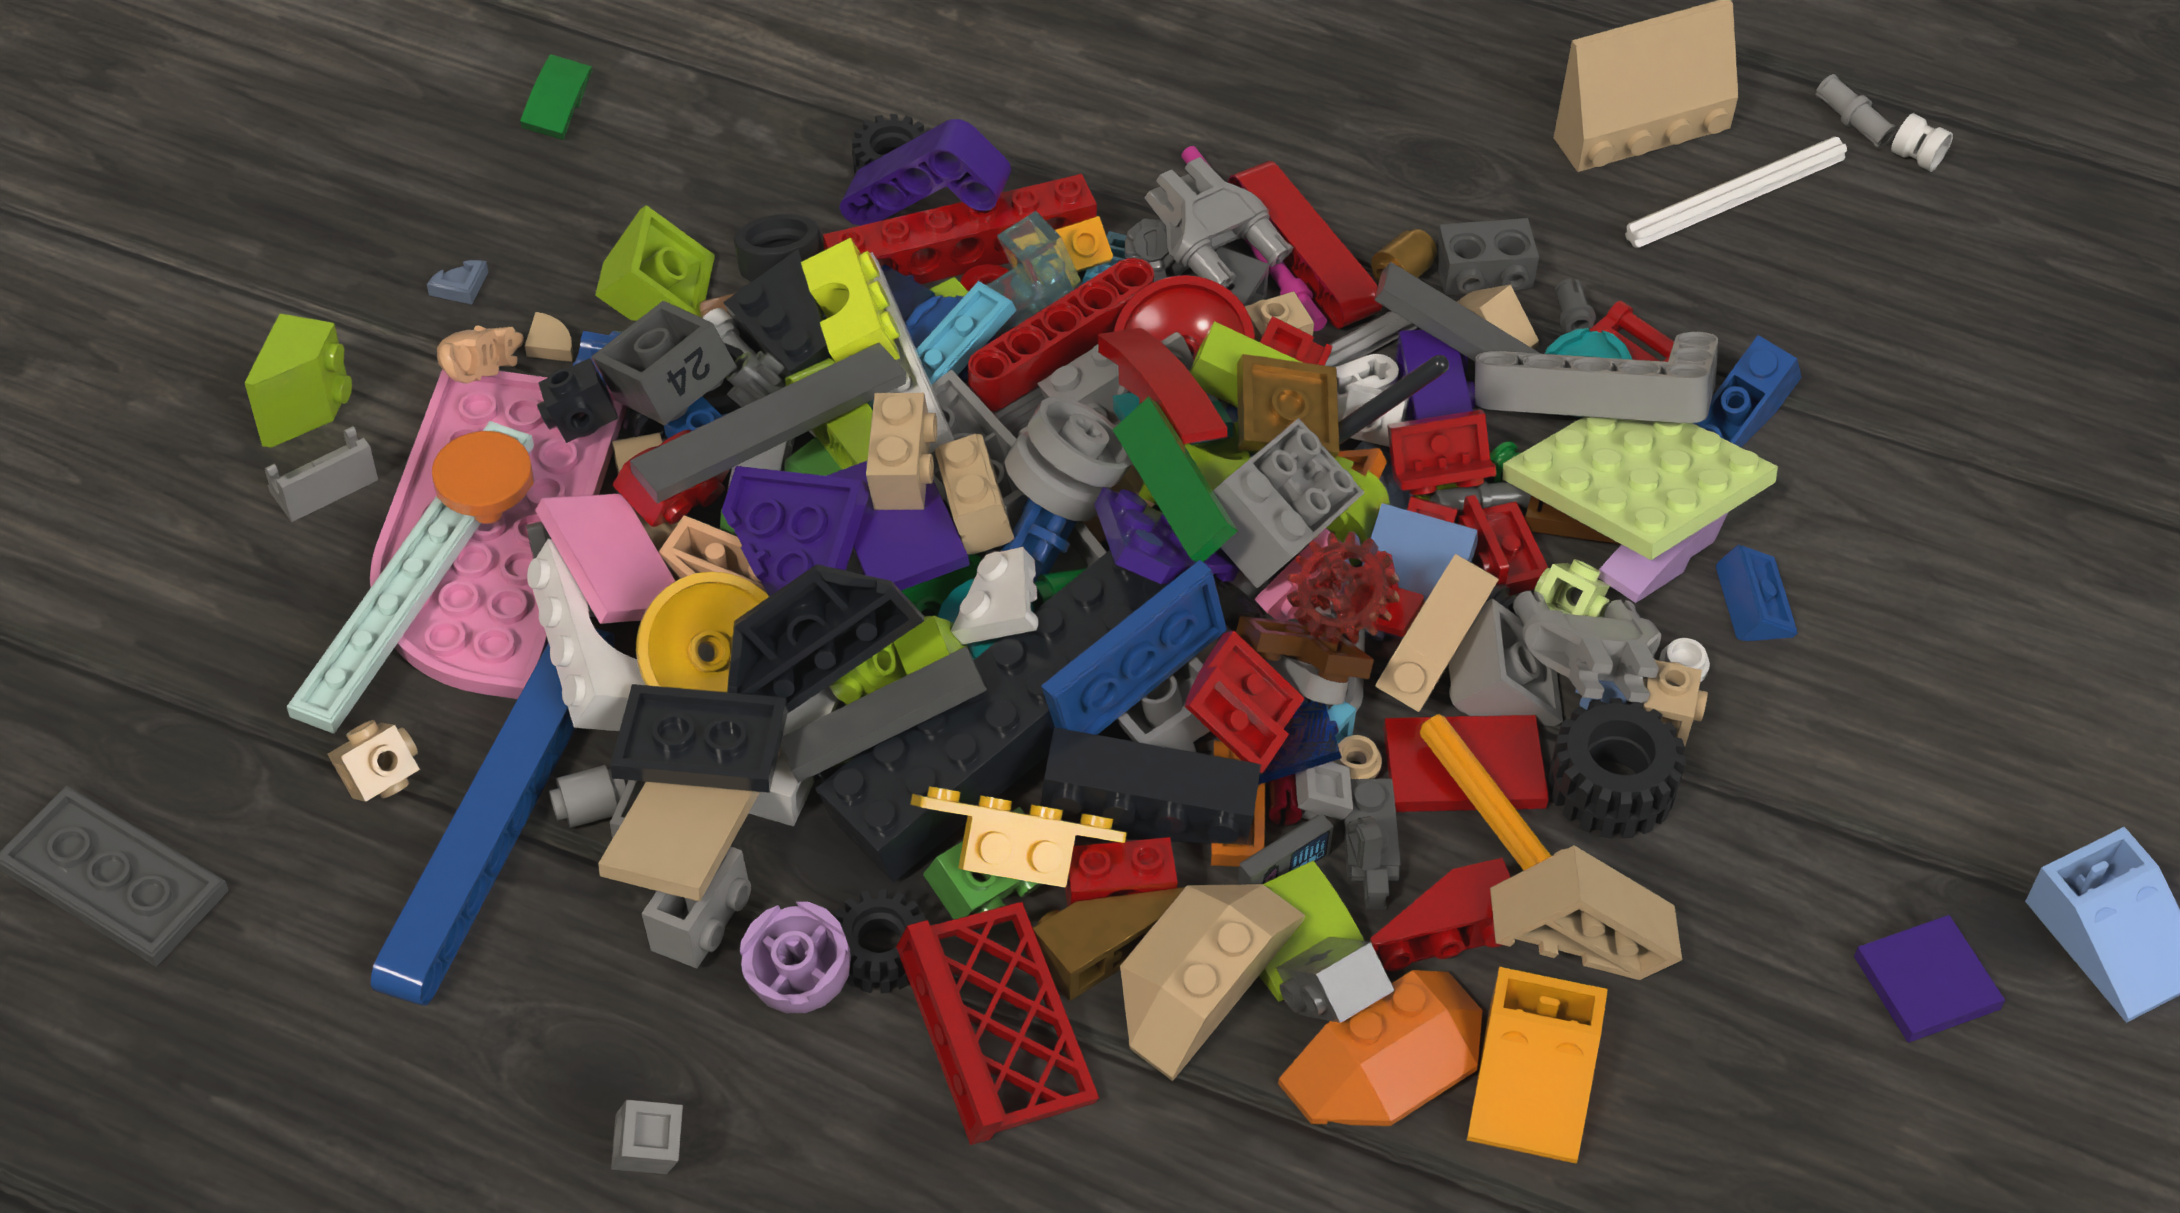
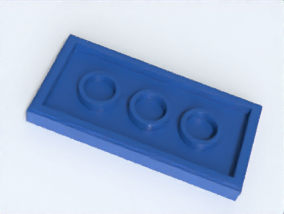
(1137, 654)

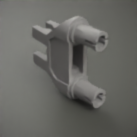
(1209, 215)
(1591, 647)

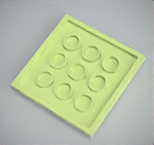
(1640, 478)

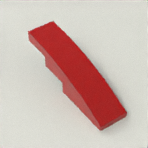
(1154, 371)

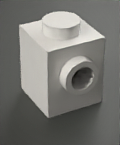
(1376, 431)

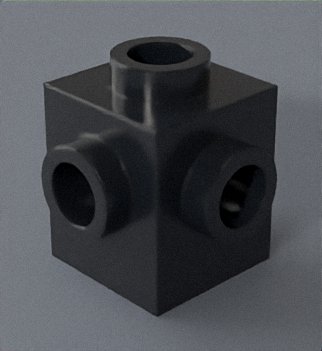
(576, 401)

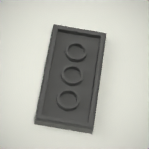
(111, 875)

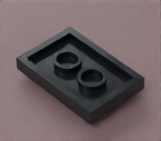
(699, 738)

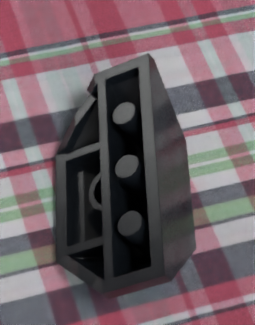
(815, 633)

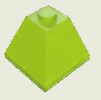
(653, 266)

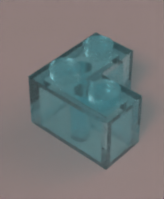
(1039, 270)

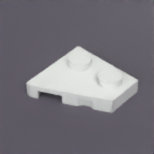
(999, 598)

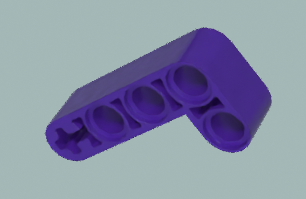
(942, 157)

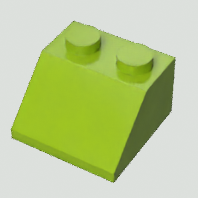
(297, 379)

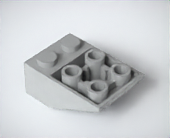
(1283, 501)

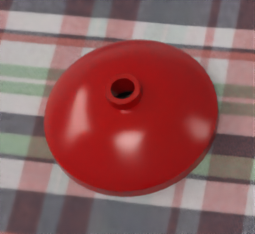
(1186, 307)

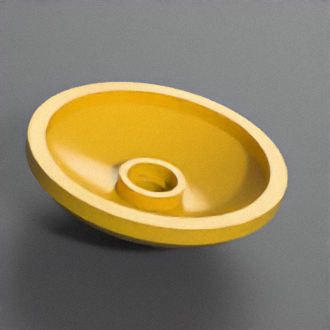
(685, 616)

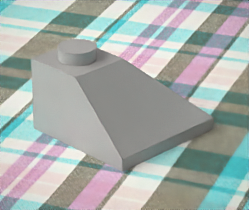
(1499, 674)

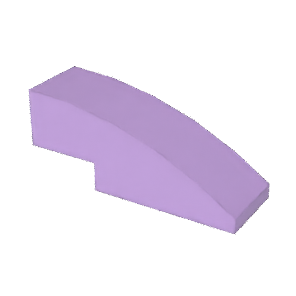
(1638, 576)

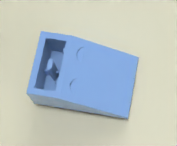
(2114, 921)

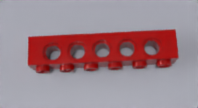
(957, 237)

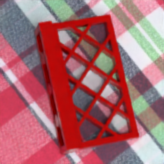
(957, 1043)

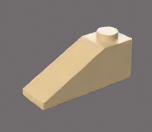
(1436, 632)

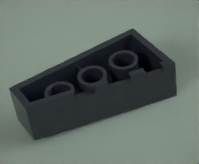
(1150, 789)

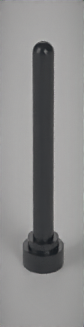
(1392, 397)

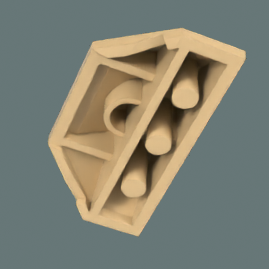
(1199, 967)

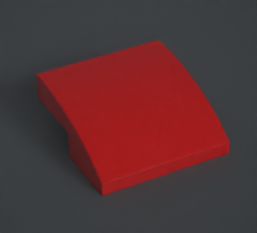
(1243, 700)

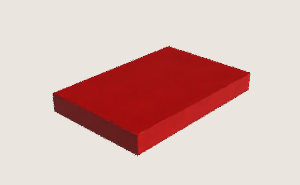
(1502, 744)

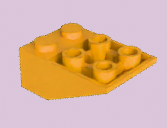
(1537, 1065)

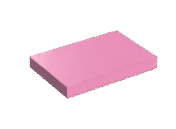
(606, 553)

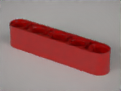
(1318, 256)
(1054, 335)

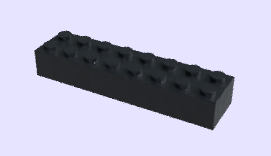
(984, 740)

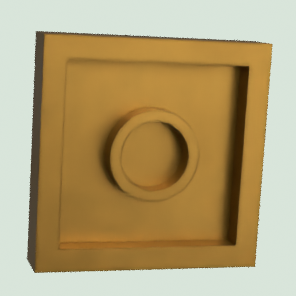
(1279, 392)

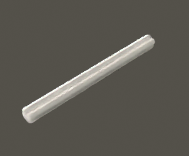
(1735, 192)

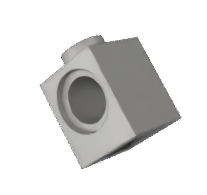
(647, 1137)

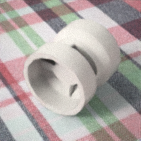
(1922, 142)

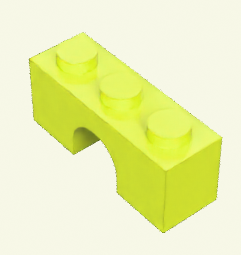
(851, 301)

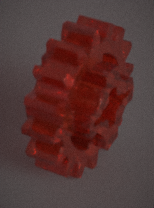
(1335, 569)

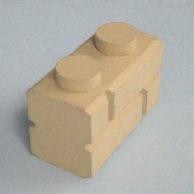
(974, 494)

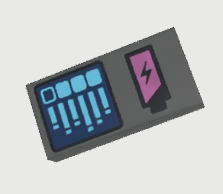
(1297, 848)

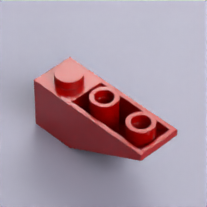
(1444, 919)

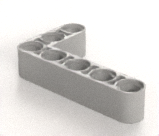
(1603, 386)

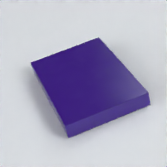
(906, 543)

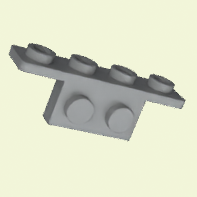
(1095, 378)

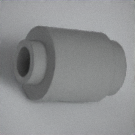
(586, 796)

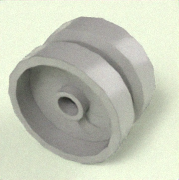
(1067, 458)

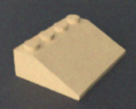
(1648, 86)

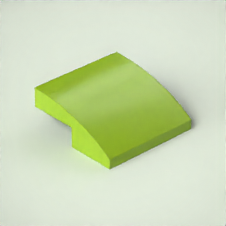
(1324, 914)

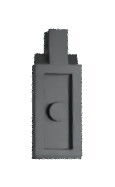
(1376, 800)

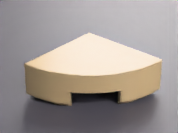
(549, 339)

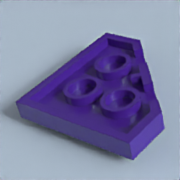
(793, 521)
(1146, 542)

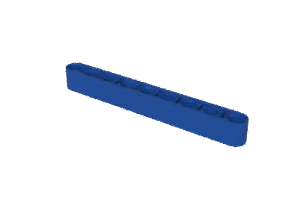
(477, 840)

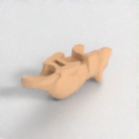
(478, 352)

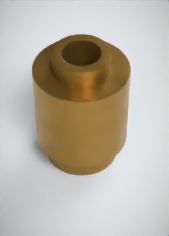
(1409, 250)

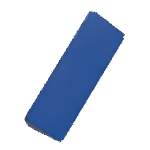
(1755, 595)

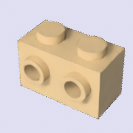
(899, 451)

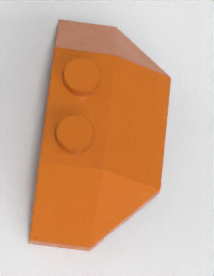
(1388, 1054)

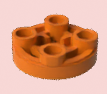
(482, 474)

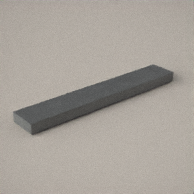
(767, 422)

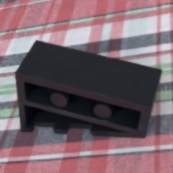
(781, 316)

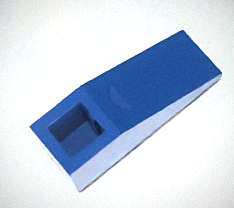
(1752, 392)

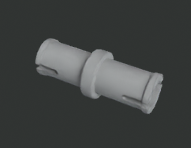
(1856, 111)

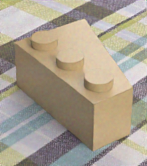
(1587, 911)

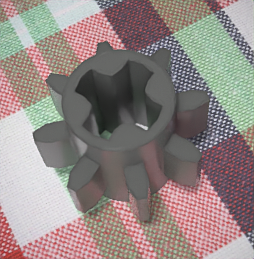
(754, 378)

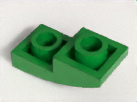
(555, 96)

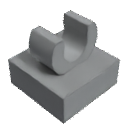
(1325, 791)

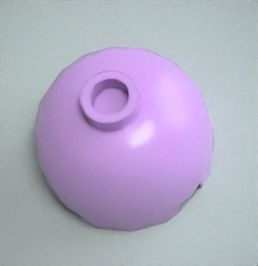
(795, 957)

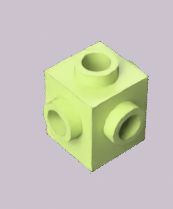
(1560, 580)

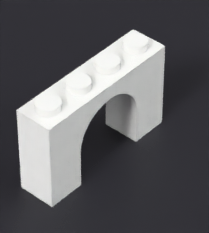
(591, 671)

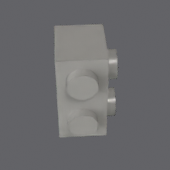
(692, 928)

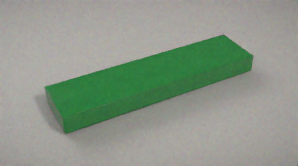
(1174, 480)

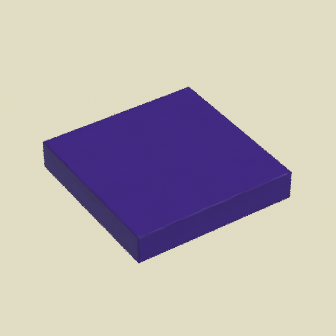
(1929, 978)

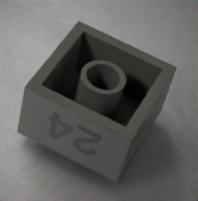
(664, 362)

